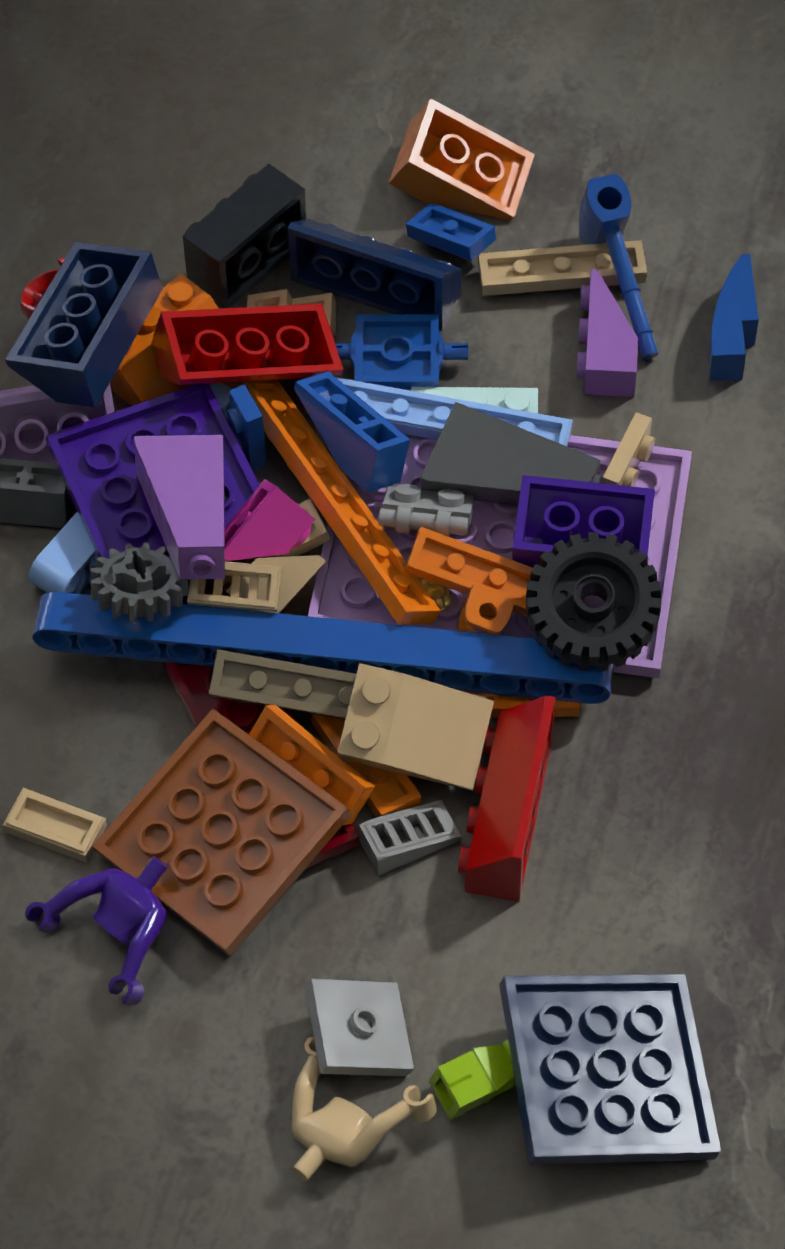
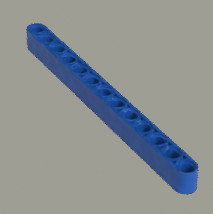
(441, 656)

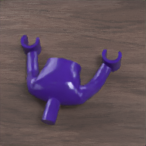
(124, 910)

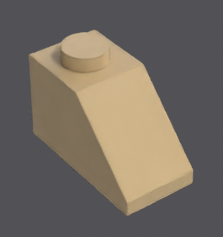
(295, 575)

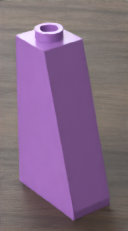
(186, 496)

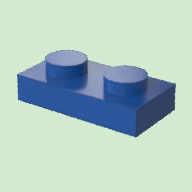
(451, 231)
(247, 426)

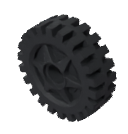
(593, 569)

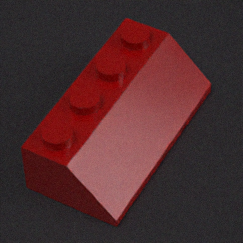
(244, 344)
(509, 800)

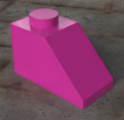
(266, 525)

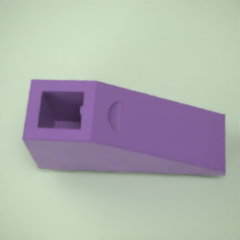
(611, 343)

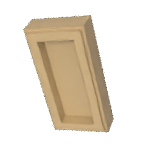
(54, 825)

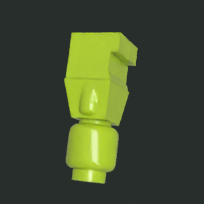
(473, 1078)

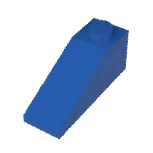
(356, 435)

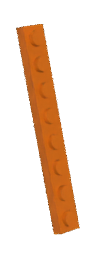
(341, 505)

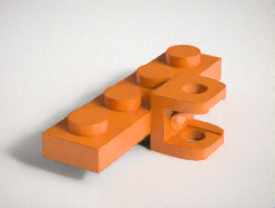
(490, 581)

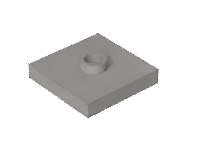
(358, 1027)

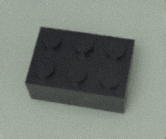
(244, 236)

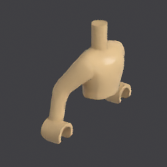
(342, 1129)

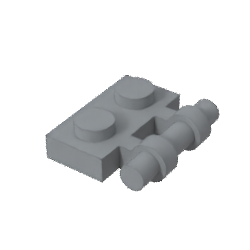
(440, 511)

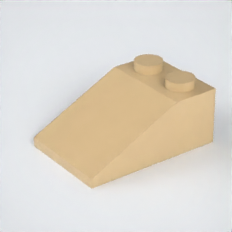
(414, 727)

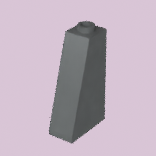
(490, 456)

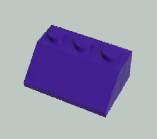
(562, 508)

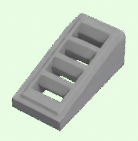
(401, 853)

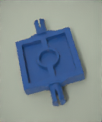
(399, 350)

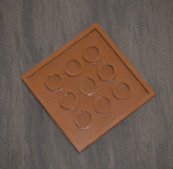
(227, 826)

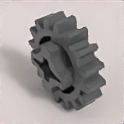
(137, 582)

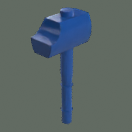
(603, 220)

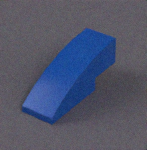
(733, 323)

